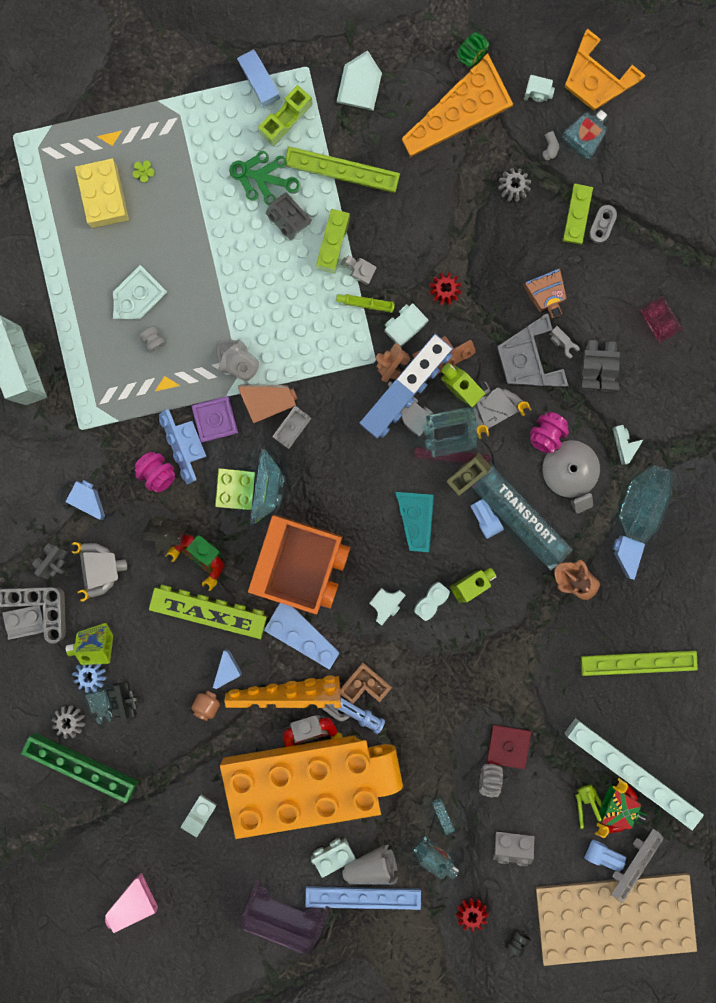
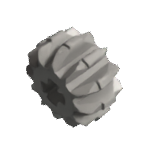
(514, 177)
(61, 721)
(491, 780)

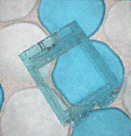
(452, 444)

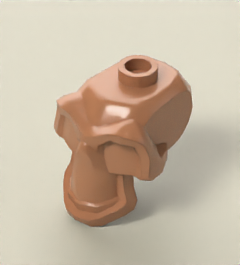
(576, 579)

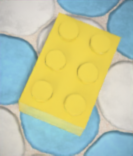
(102, 193)

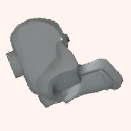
(236, 359)

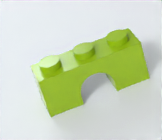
(294, 107)
(332, 241)

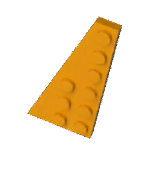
(464, 106)
(289, 695)

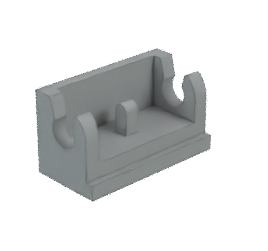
(291, 427)

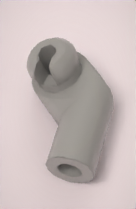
(553, 146)

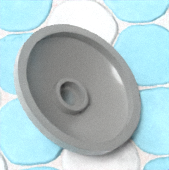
(558, 473)

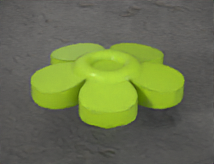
(142, 171)

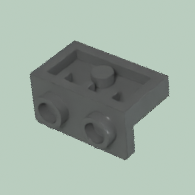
(287, 216)

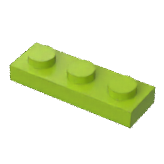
(577, 214)

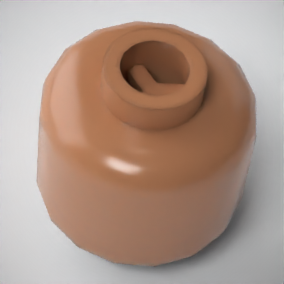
(205, 706)

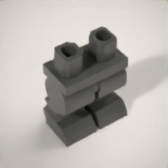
(599, 361)

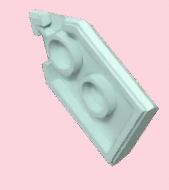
(360, 82)
(136, 295)

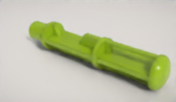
(366, 302)

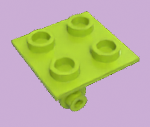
(234, 489)

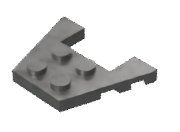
(522, 361)

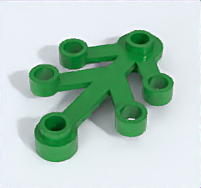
(261, 176)

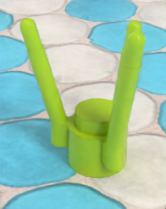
(588, 795)

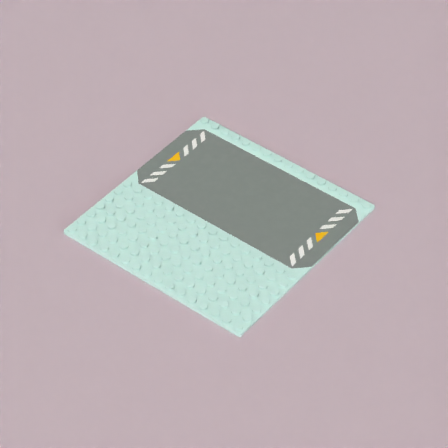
(201, 240)

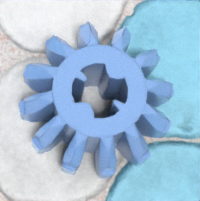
(96, 677)

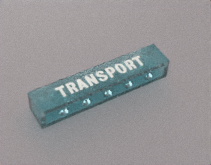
(522, 518)

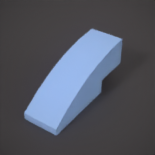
(258, 78)

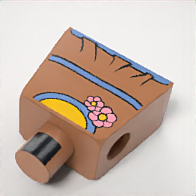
(547, 292)

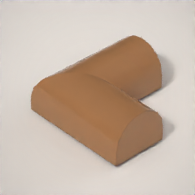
(363, 680)

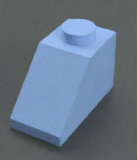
(86, 499)
(628, 555)

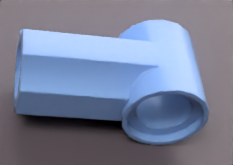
(488, 521)
(601, 854)

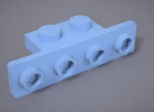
(184, 443)

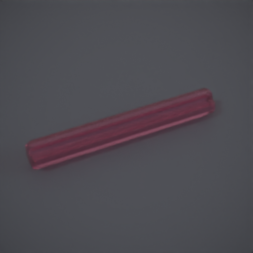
(462, 457)

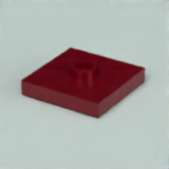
(508, 746)

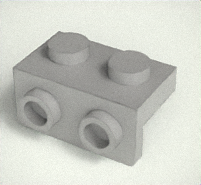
(514, 848)

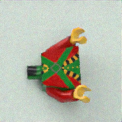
(203, 555)
(619, 810)

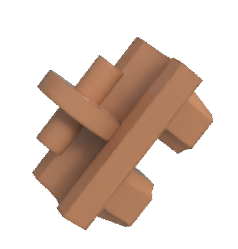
(390, 360)

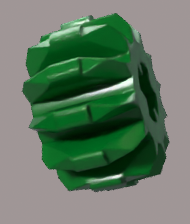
(472, 49)

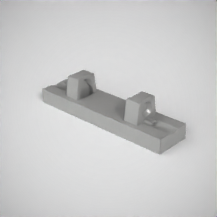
(645, 853)

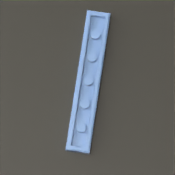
(363, 897)

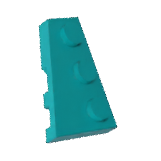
(417, 519)

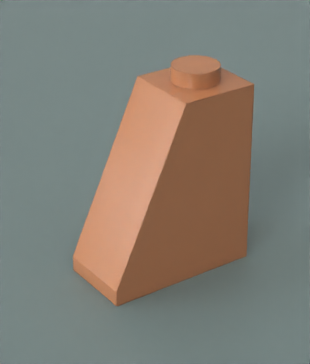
(266, 400)

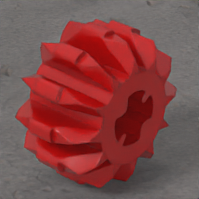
(445, 295)
(468, 921)

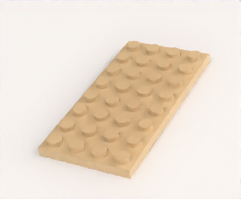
(590, 925)

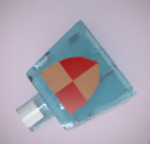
(586, 133)
(435, 859)

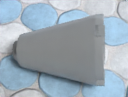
(372, 868)

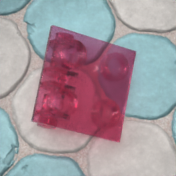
(661, 319)

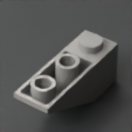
(414, 416)

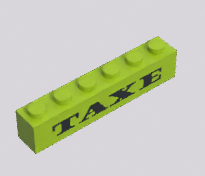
(208, 612)

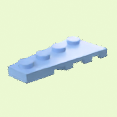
(301, 635)

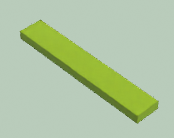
(342, 169)
(639, 663)

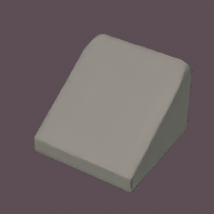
(582, 503)

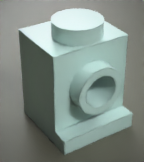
(539, 89)

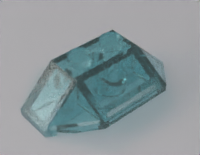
(267, 488)
(646, 503)

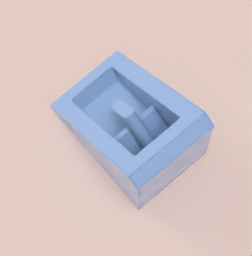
(227, 670)

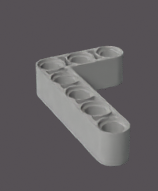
(48, 605)

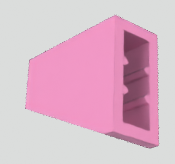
(131, 906)

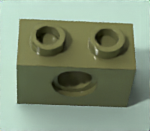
(468, 474)

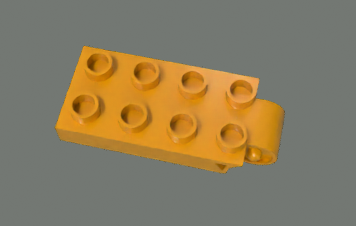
(308, 785)

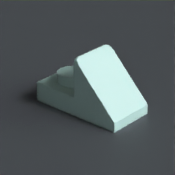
(625, 449)
(198, 815)

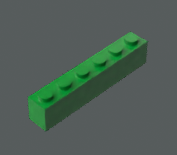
(79, 767)

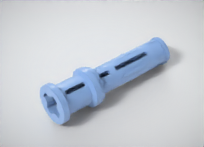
(364, 719)

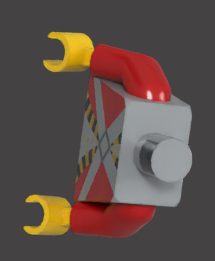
(310, 729)

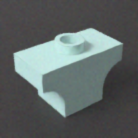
(386, 604)

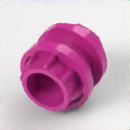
(547, 435)
(151, 468)

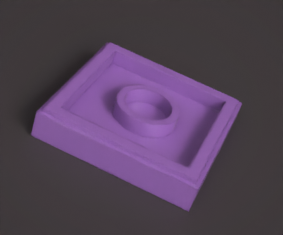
(214, 419)

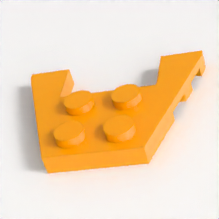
(592, 81)

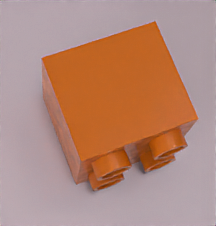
(298, 565)

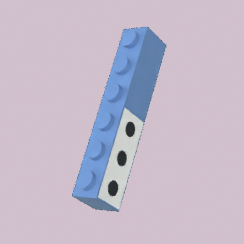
(406, 386)

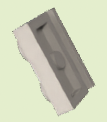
(24, 621)

